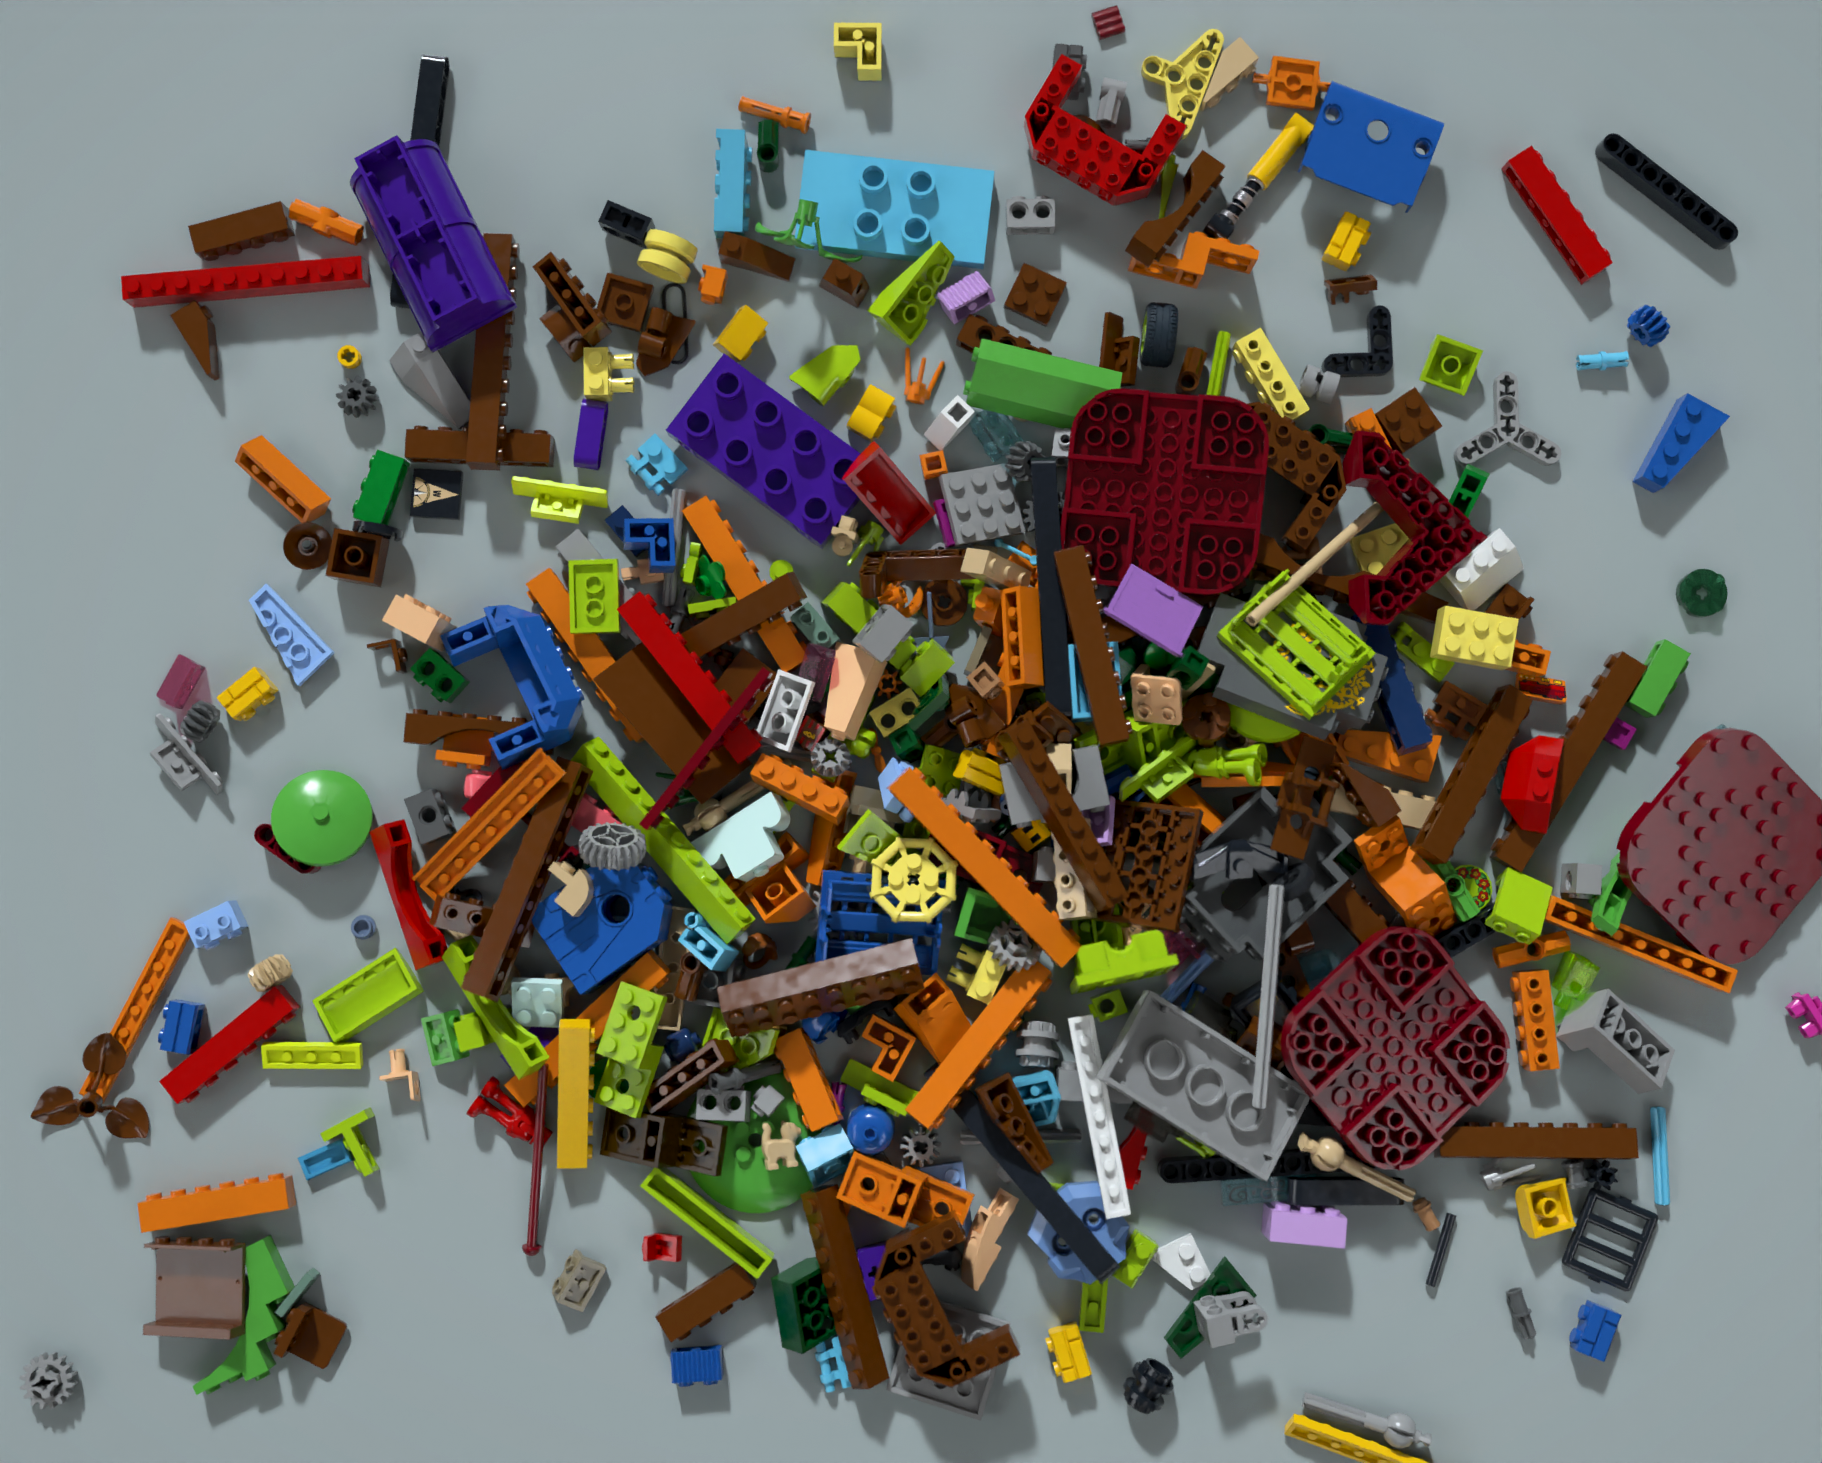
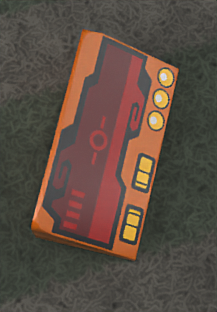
(1542, 689)

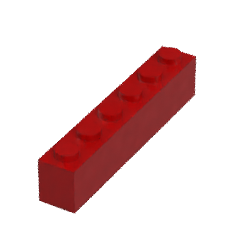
(1557, 214)
(229, 1044)

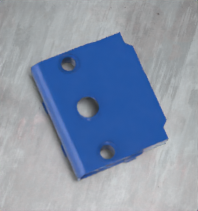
(1350, 158)

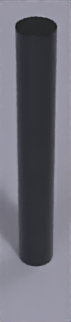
(1440, 1249)

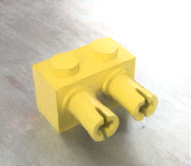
(598, 369)
(986, 977)

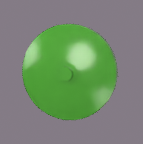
(322, 818)

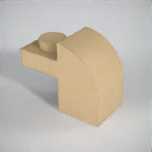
(578, 888)

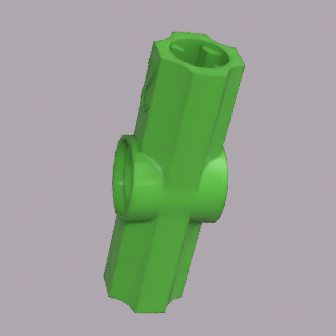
(1461, 900)

